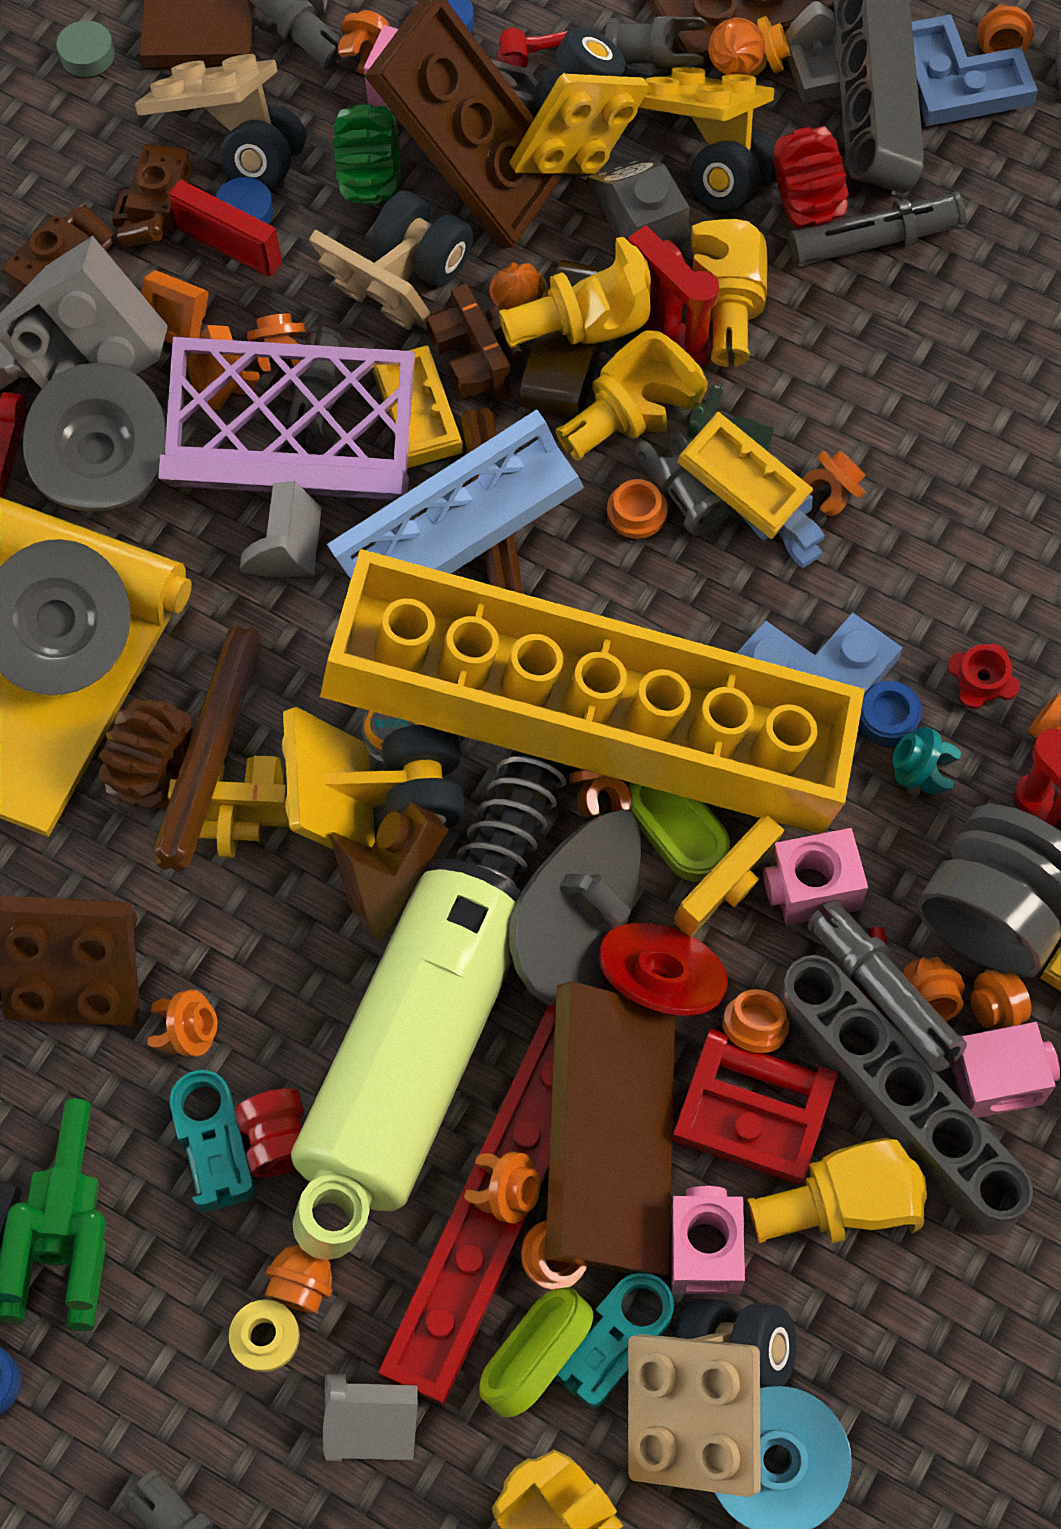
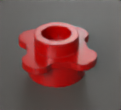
(988, 659)

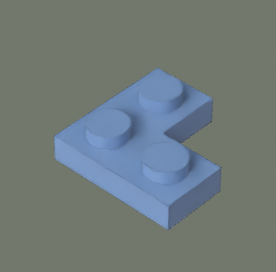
(963, 86)
(853, 655)

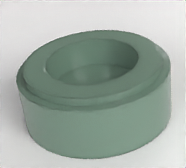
(85, 48)

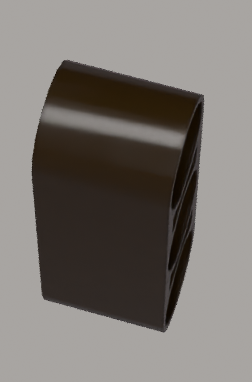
(556, 370)

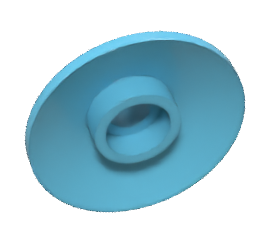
(816, 1468)

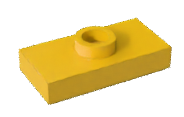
(432, 423)
(744, 475)
(730, 878)

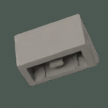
(81, 314)

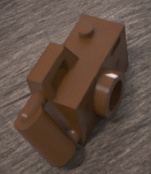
(148, 199)
(52, 242)

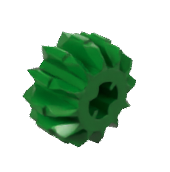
(367, 154)

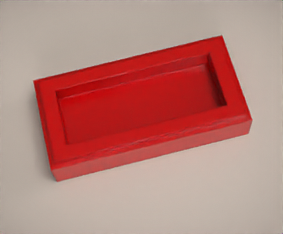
(225, 228)

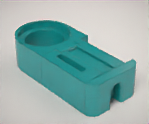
(215, 1145)
(602, 1356)

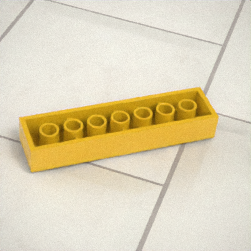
(593, 693)

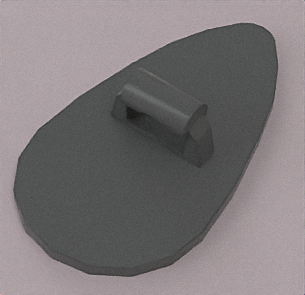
(574, 904)

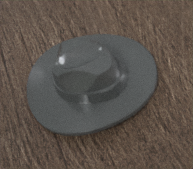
(94, 438)
(60, 617)

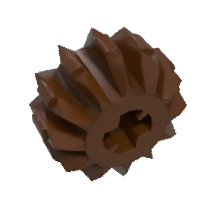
(145, 752)

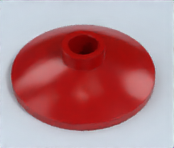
(663, 968)

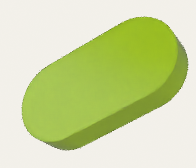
(680, 831)
(535, 1351)

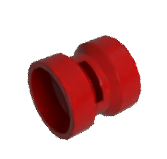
(272, 1128)

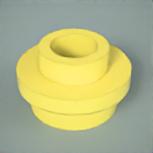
(276, 1353)

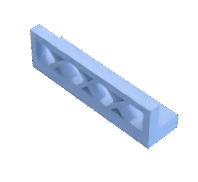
(473, 517)

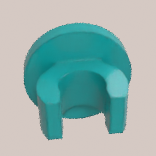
(917, 760)

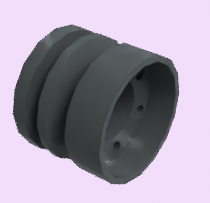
(999, 891)

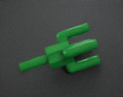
(57, 1229)

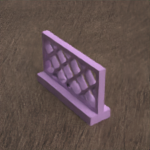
(258, 470)

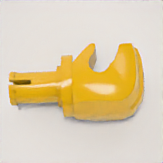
(738, 259)
(593, 309)
(638, 375)
(852, 1187)
(553, 1495)

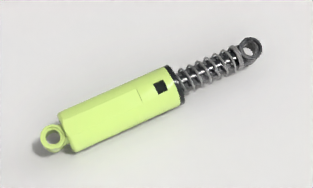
(420, 1017)

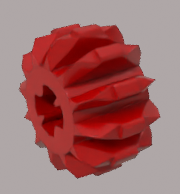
(810, 177)

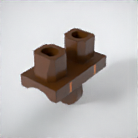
(486, 362)

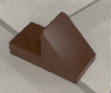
(385, 875)

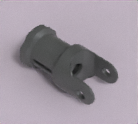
(654, 41)
(697, 503)

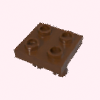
(68, 961)

